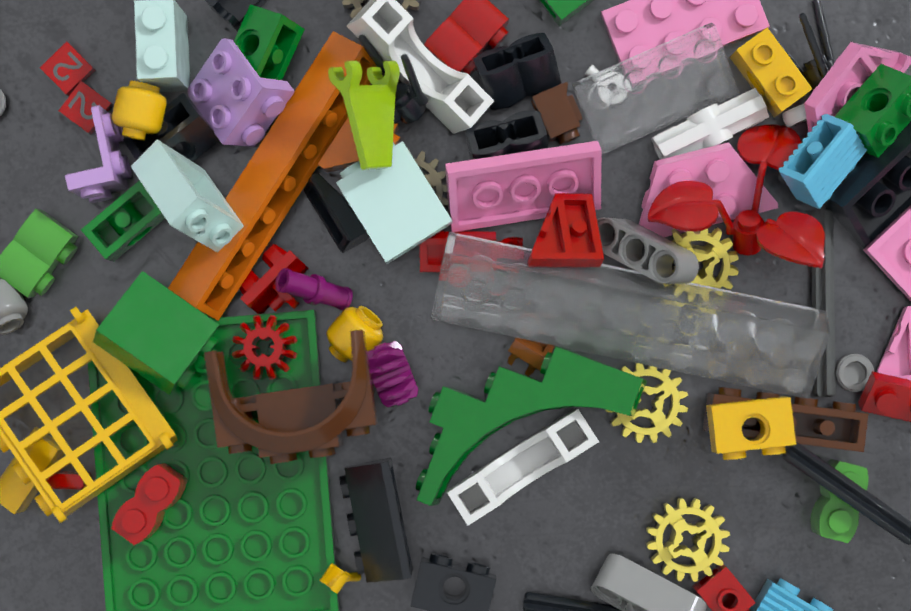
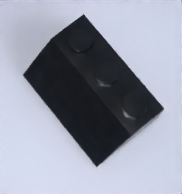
(875, 191)
(377, 521)

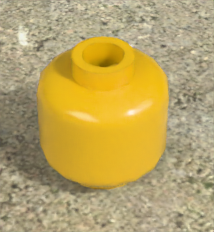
(139, 110)
(350, 320)

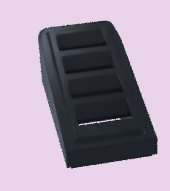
(335, 213)

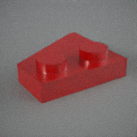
(568, 234)

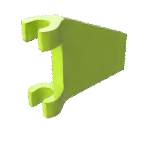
(369, 110)

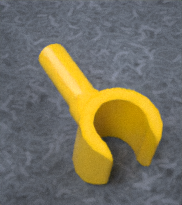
(336, 577)

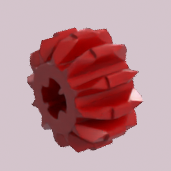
(264, 333)

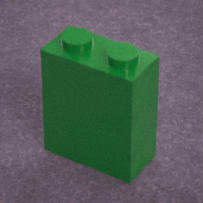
(157, 334)

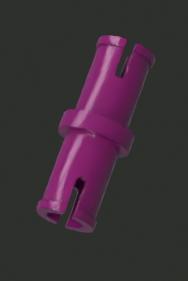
(313, 289)

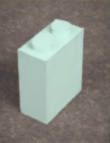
(162, 45)
(394, 204)

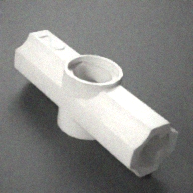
(712, 125)

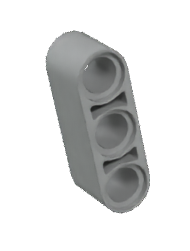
(658, 251)
(639, 589)

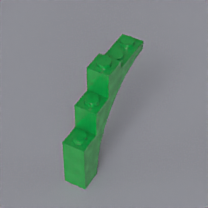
(469, 421)

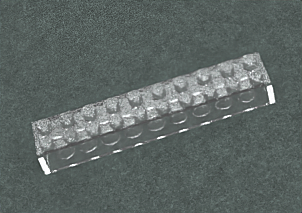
(632, 317)

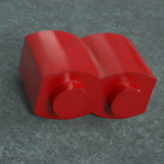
(467, 34)
(153, 495)

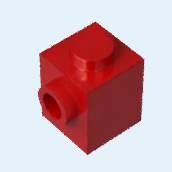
(723, 591)

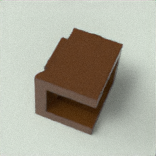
(558, 113)

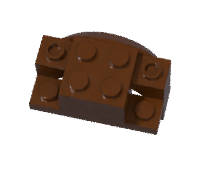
(294, 417)

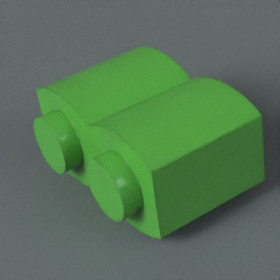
(36, 253)
(833, 516)

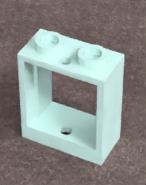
(187, 196)

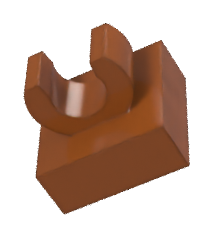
(530, 352)

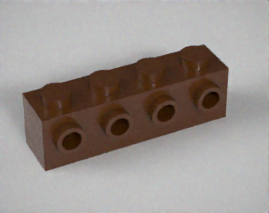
(813, 425)

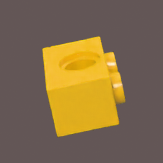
(770, 72)
(775, 423)

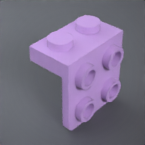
(235, 97)
(100, 182)

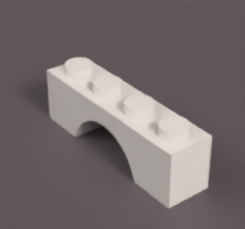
(451, 94)
(522, 465)

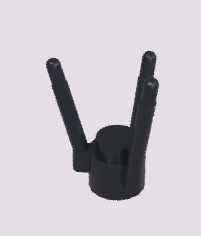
(821, 64)
(409, 100)

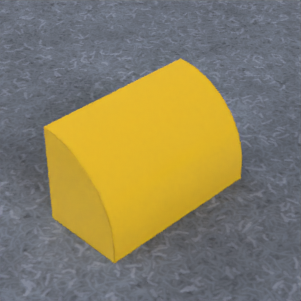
(13, 492)

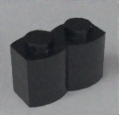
(518, 70)
(515, 134)

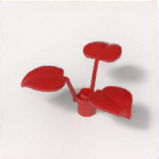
(791, 237)

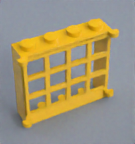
(118, 379)

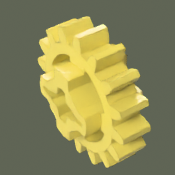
(709, 256)
(655, 416)
(703, 530)

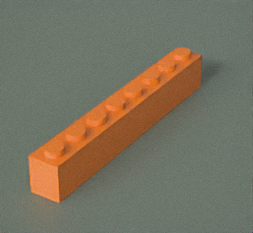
(273, 180)

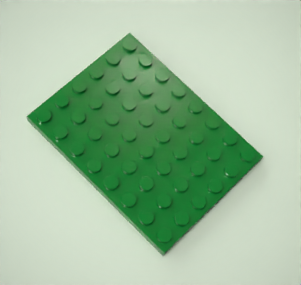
(243, 527)

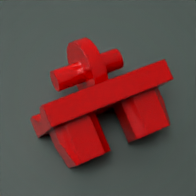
(261, 292)

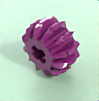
(392, 374)

